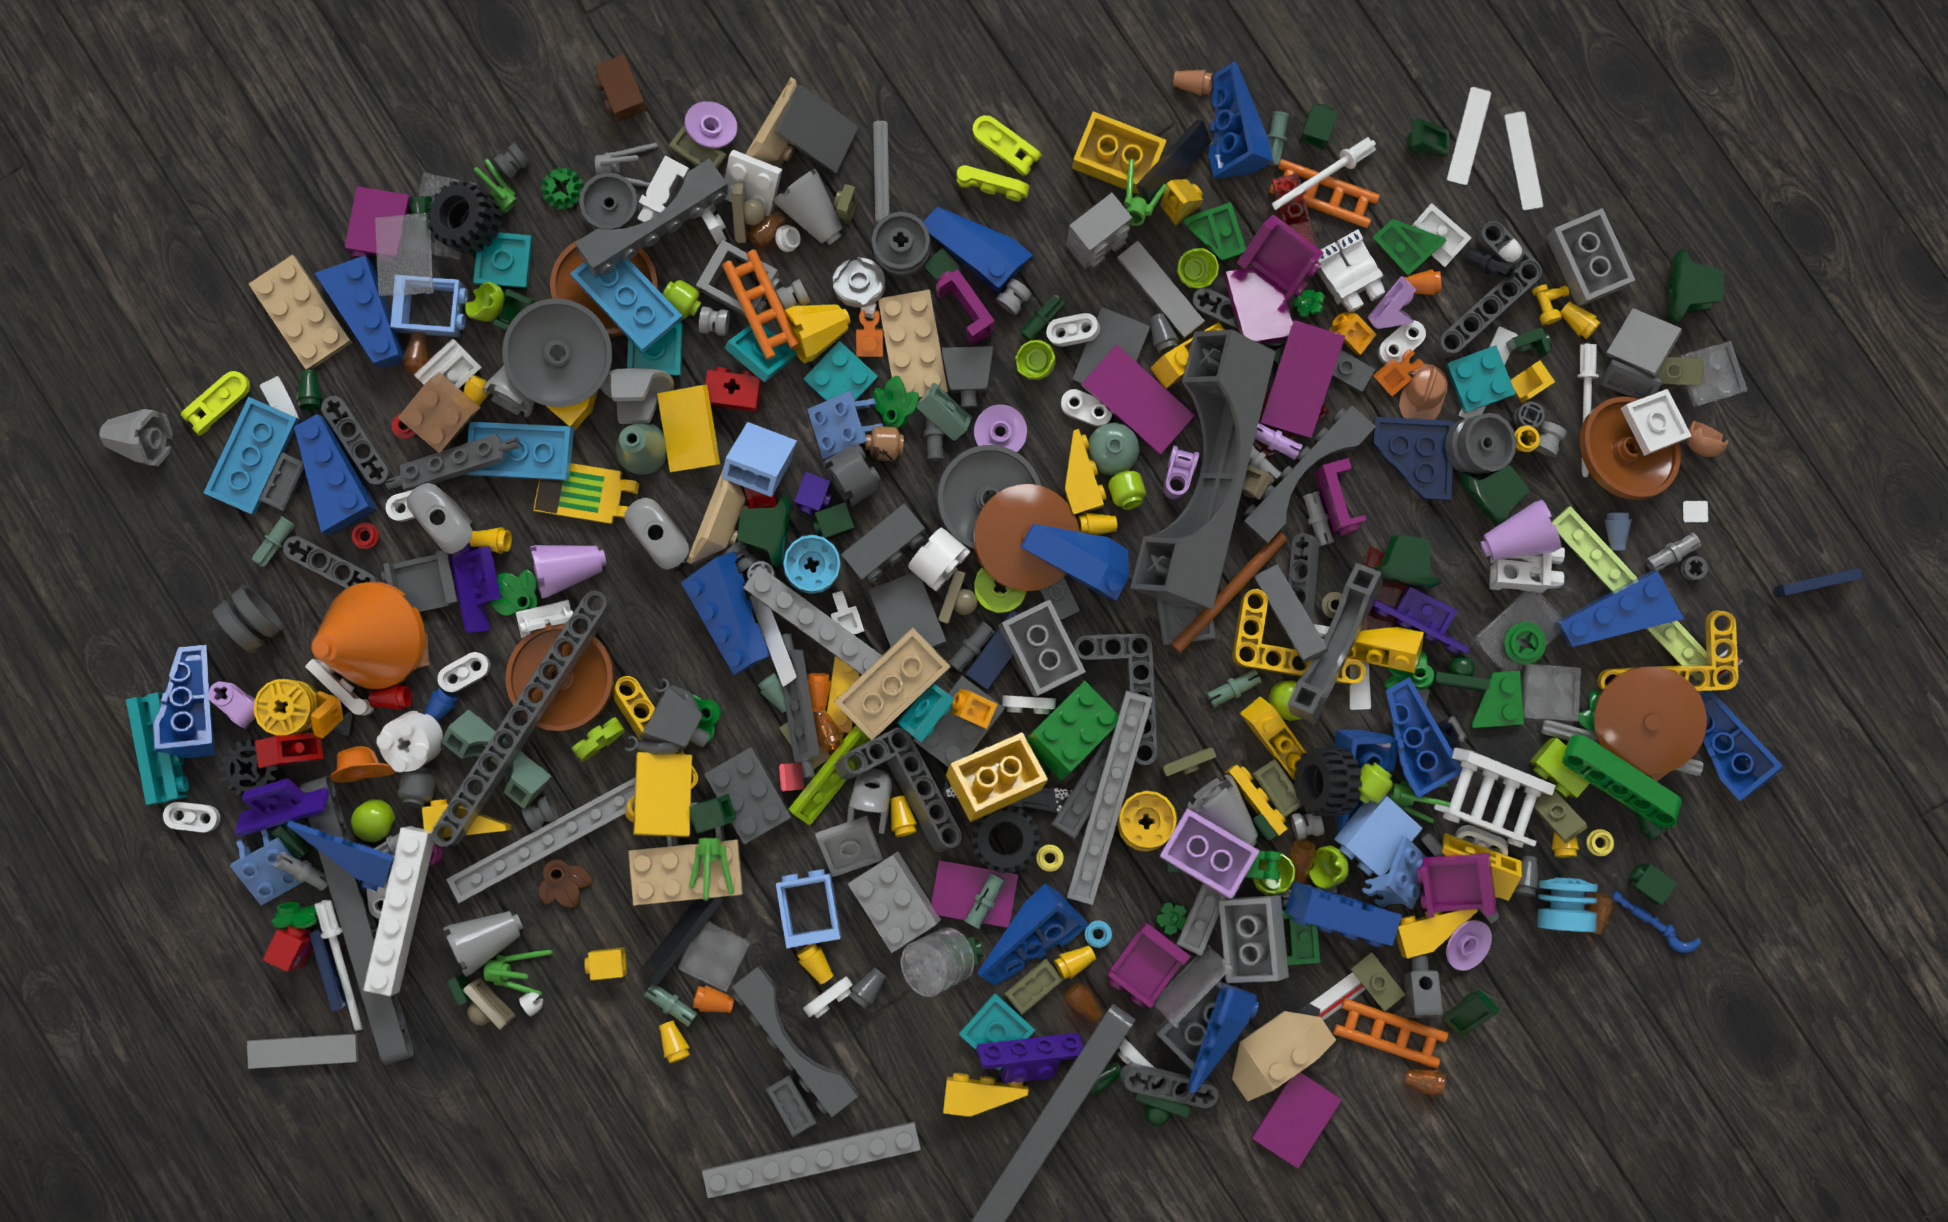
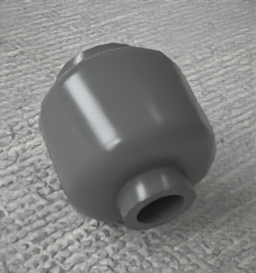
(416, 787)

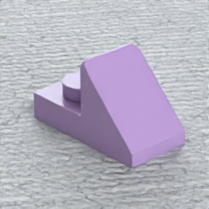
(1389, 311)

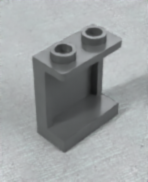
(425, 581)

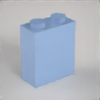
(759, 459)
(1375, 835)

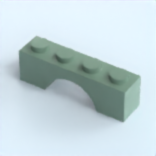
(469, 738)

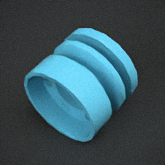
(818, 550)
(1567, 905)

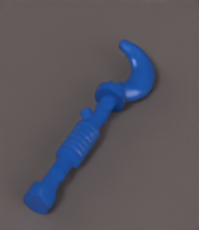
(1667, 931)

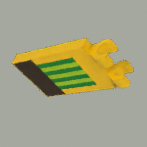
(589, 494)

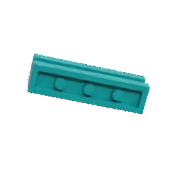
(159, 772)

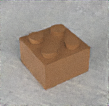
(439, 412)

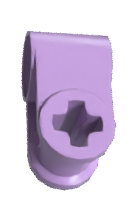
(1181, 468)
(237, 706)

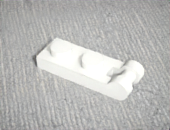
(339, 687)

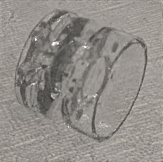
(937, 962)

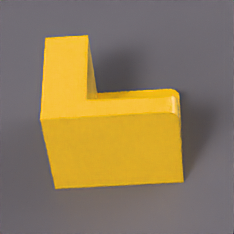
(1531, 381)

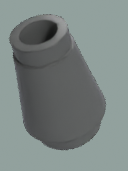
(1162, 334)
(1529, 881)
(867, 988)

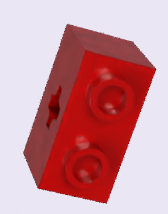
(744, 399)

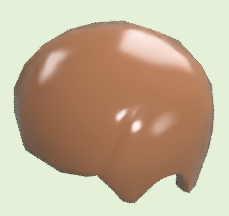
(1705, 440)

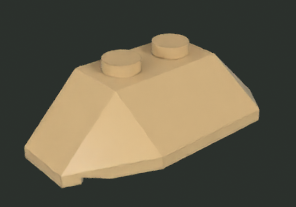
(767, 144)
(720, 522)
(1279, 1052)

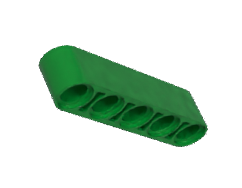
(1622, 781)

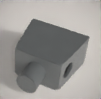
(967, 372)
(1419, 1001)

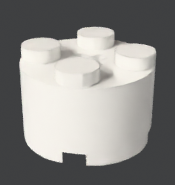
(938, 559)
(410, 741)

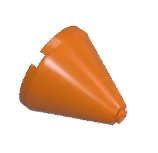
(371, 636)

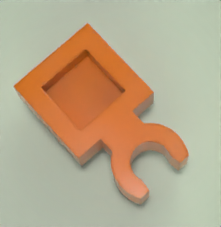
(869, 340)
(1395, 375)

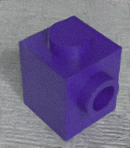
(813, 494)

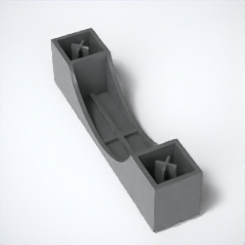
(1228, 386)

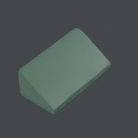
(944, 412)

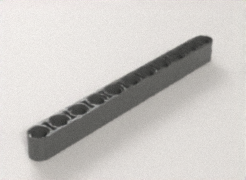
(510, 724)
(359, 933)
(1056, 1116)

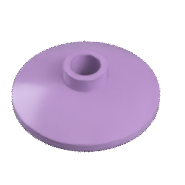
(711, 116)
(1002, 416)
(1469, 945)

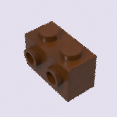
(621, 88)

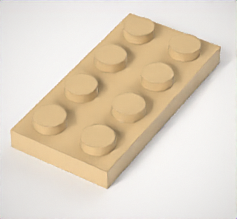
(300, 313)
(913, 341)
(892, 683)
(666, 872)

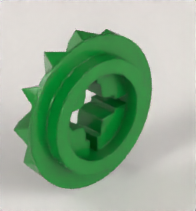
(561, 200)
(1536, 639)

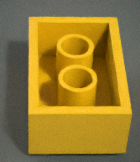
(1109, 147)
(996, 777)

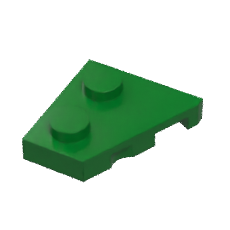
(1218, 231)
(1407, 244)
(1501, 702)

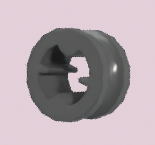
(1685, 567)

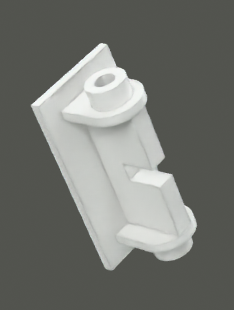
(542, 616)

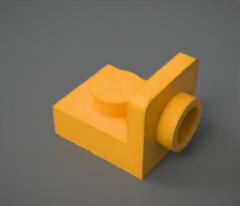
(1356, 331)
(973, 708)
(326, 715)

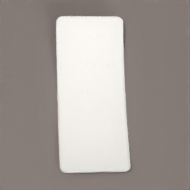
(278, 396)

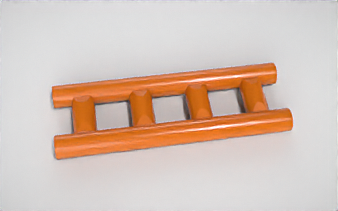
(1340, 187)
(745, 298)
(1406, 1027)

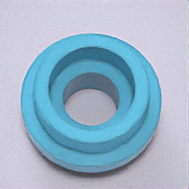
(1107, 934)

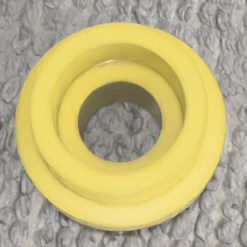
(1608, 842)
(1056, 864)

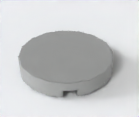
(859, 282)

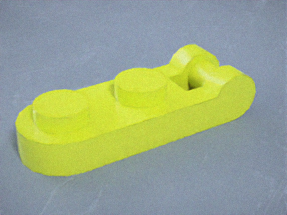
(1005, 143)
(992, 183)
(216, 401)

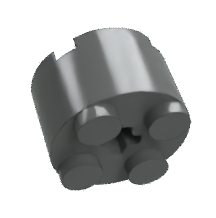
(852, 475)

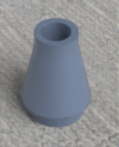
(1617, 529)

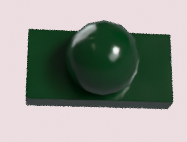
(1428, 138)
(1460, 675)
(1471, 1012)
(1159, 1110)

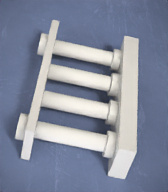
(1512, 779)

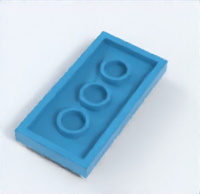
(630, 302)
(251, 455)
(542, 455)

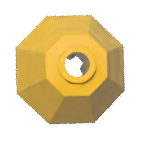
(816, 328)

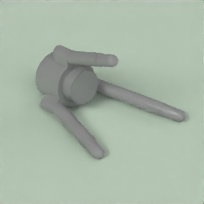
(611, 161)

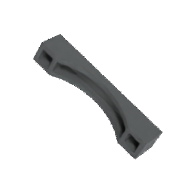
(607, 248)
(1345, 435)
(1346, 625)
(829, 1085)

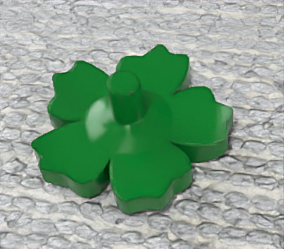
(1309, 303)
(1171, 918)

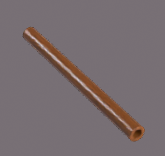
(1229, 592)

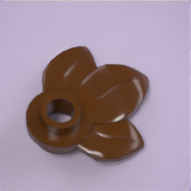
(565, 887)

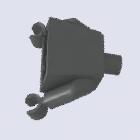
(671, 724)

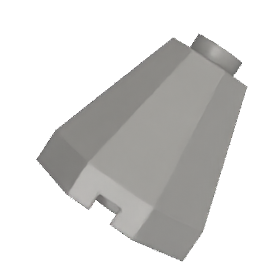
(138, 436)

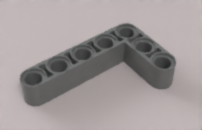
(1495, 297)
(1134, 685)
(908, 783)

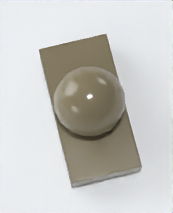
(745, 212)
(1255, 482)
(957, 599)
(487, 1005)

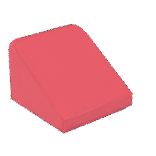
(791, 776)

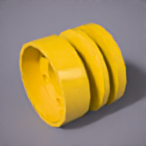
(301, 705)
(1158, 810)

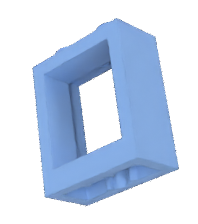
(402, 305)
(810, 937)

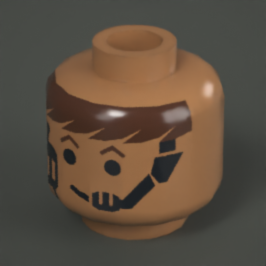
(884, 443)

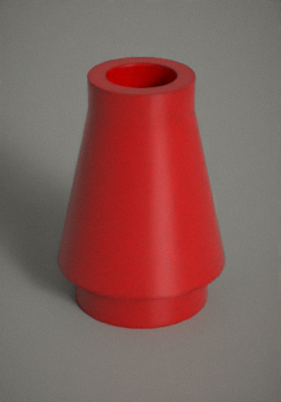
(393, 697)

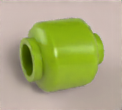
(683, 297)
(1127, 489)
(1375, 783)

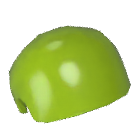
(1197, 268)
(487, 303)
(1035, 360)
(1280, 696)
(372, 820)
(1329, 868)
(1277, 887)

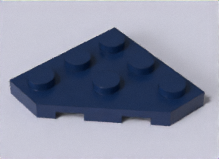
(1417, 453)

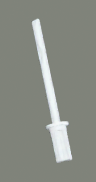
(1348, 158)
(1588, 358)
(331, 930)

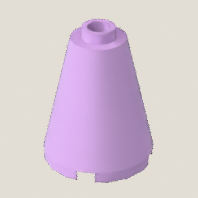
(1523, 534)
(564, 566)

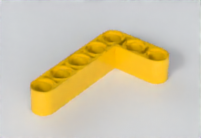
(1260, 650)
(1714, 663)
(627, 705)

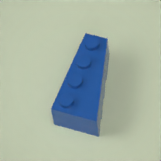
(356, 295)

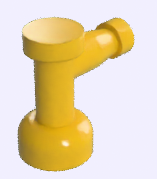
(1544, 297)

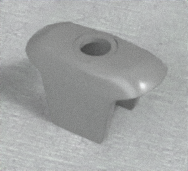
(636, 392)
(454, 531)
(668, 550)
(871, 799)

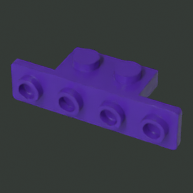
(475, 585)
(1424, 613)
(278, 805)
(1029, 1057)

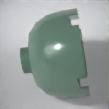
(1113, 448)

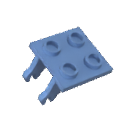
(838, 423)
(258, 869)
(1401, 883)

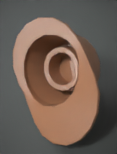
(1424, 393)

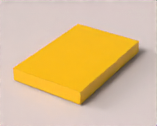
(688, 428)
(662, 795)

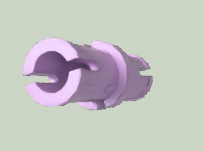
(1277, 441)

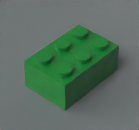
(1073, 730)

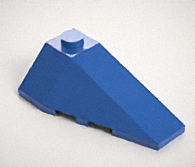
(1238, 135)
(980, 249)
(1082, 556)
(186, 712)
(1420, 743)
(1367, 749)
(1736, 753)
(359, 860)
(1038, 926)
(1226, 1022)

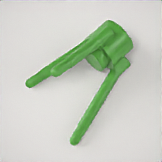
(505, 196)
(1137, 206)
(1403, 795)
(708, 851)
(499, 972)

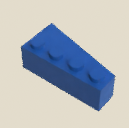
(332, 479)
(1625, 610)
(727, 612)
(1342, 914)

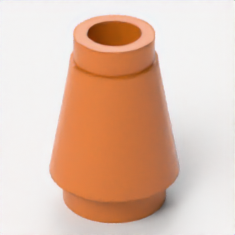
(1426, 282)
(819, 690)
(711, 1000)

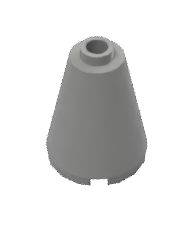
(811, 207)
(507, 395)
(1225, 807)
(482, 938)

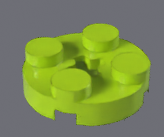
(993, 601)
(598, 739)

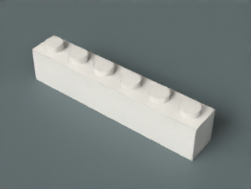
(399, 911)

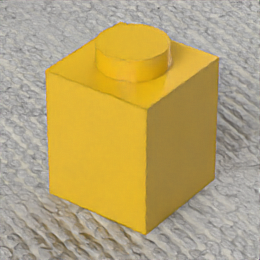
(606, 963)

